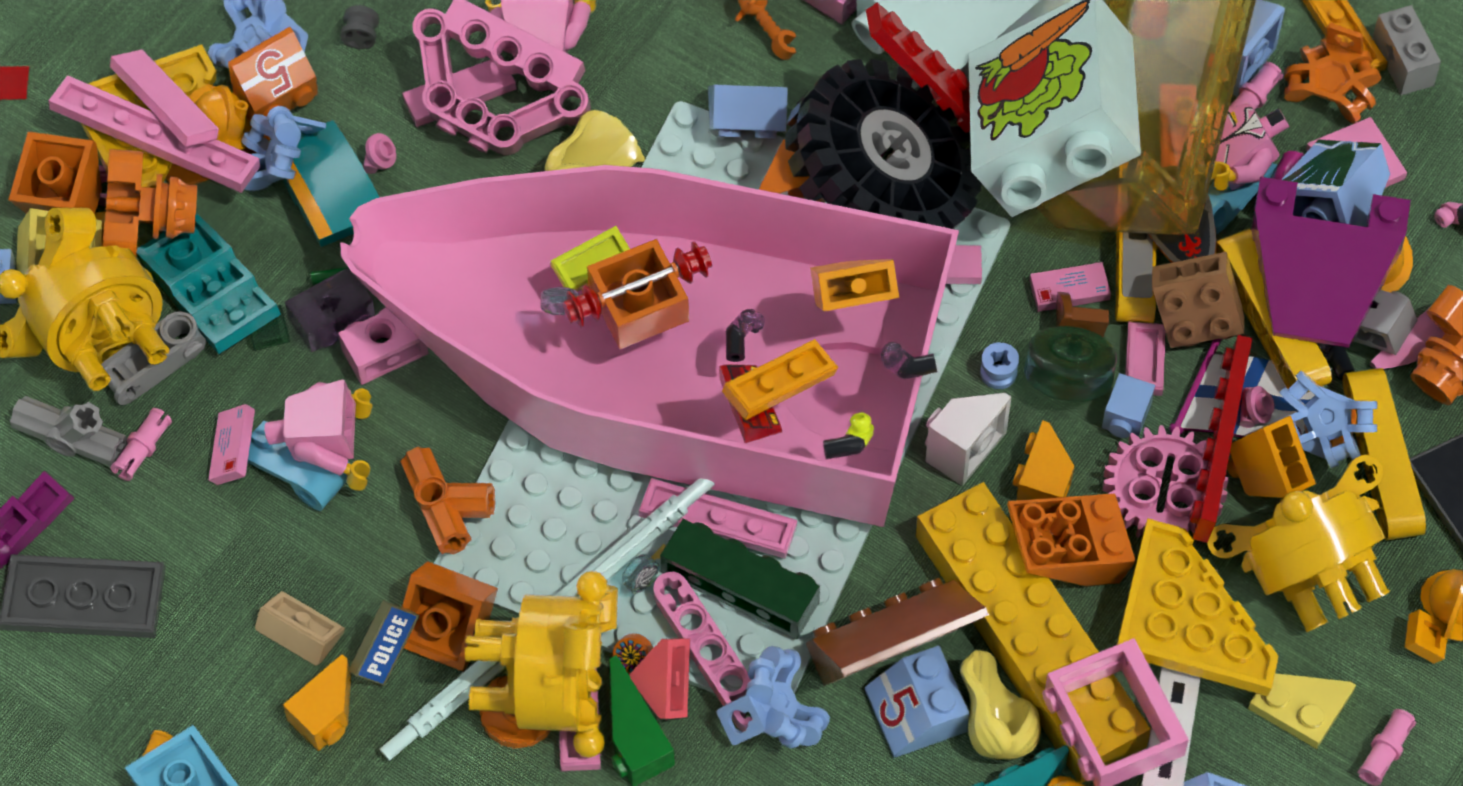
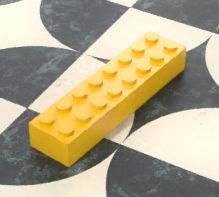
(1027, 622)

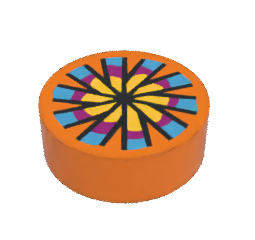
(632, 650)

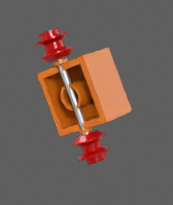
(638, 291)

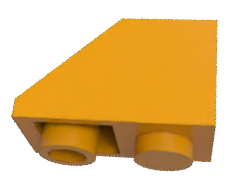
(1047, 468)

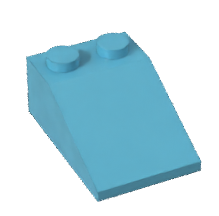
(180, 762)

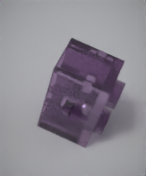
(329, 309)

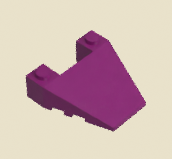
(1323, 271)

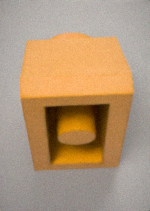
(853, 283)
(322, 705)

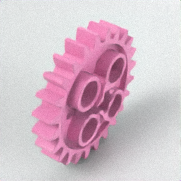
(1129, 476)

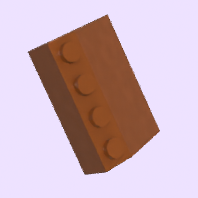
(893, 630)

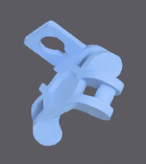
(267, 20)
(278, 153)
(1327, 418)
(774, 703)

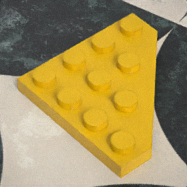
(188, 70)
(1188, 618)

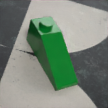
(638, 740)

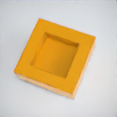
(1426, 636)

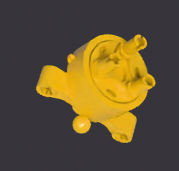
(81, 301)
(1314, 544)
(550, 661)

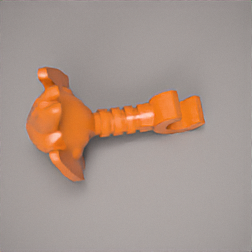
(778, 36)

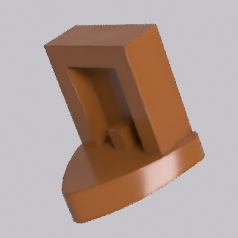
(1087, 318)

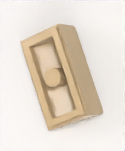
(298, 628)

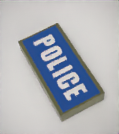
(383, 643)

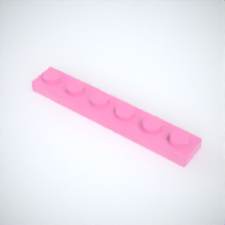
(146, 131)

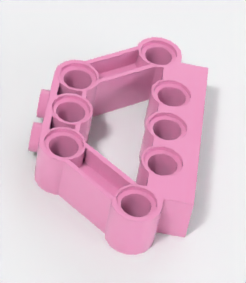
(529, 121)

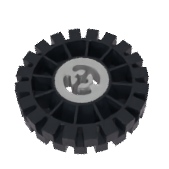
(854, 119)

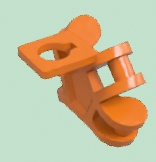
(1332, 73)

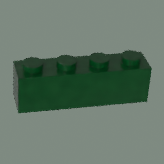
(741, 577)

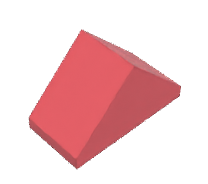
(664, 678)

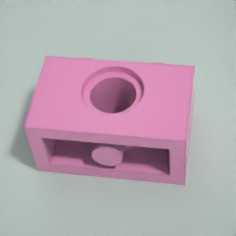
(376, 359)

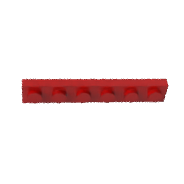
(1218, 449)

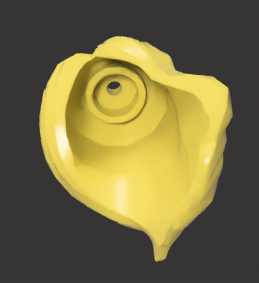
(596, 142)
(998, 720)

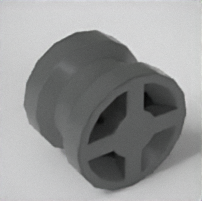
(359, 27)

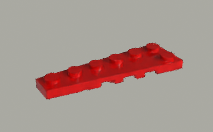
(923, 64)

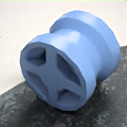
(999, 375)

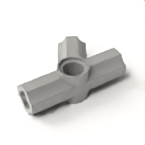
(69, 430)

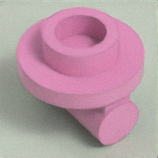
(379, 153)
(1256, 406)

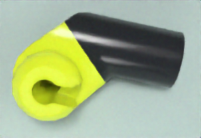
(854, 440)

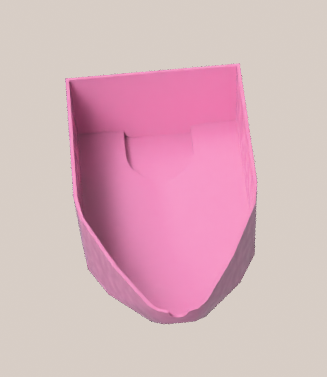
(469, 276)

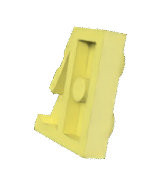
(1303, 705)

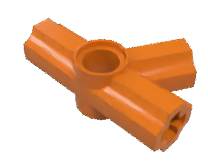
(452, 502)

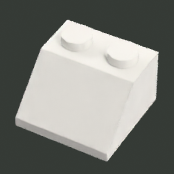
(966, 433)

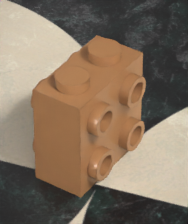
(1198, 300)

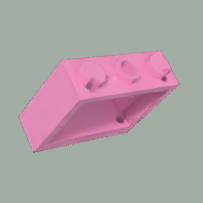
(1130, 660)

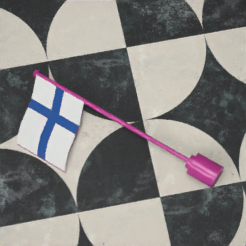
(1259, 372)

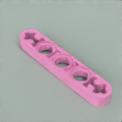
(704, 635)

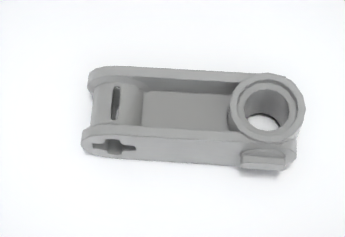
(137, 374)

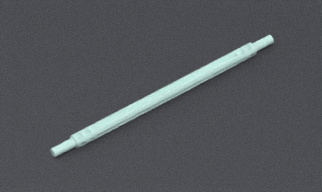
(608, 565)

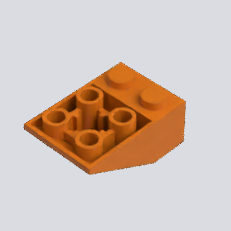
(1073, 538)

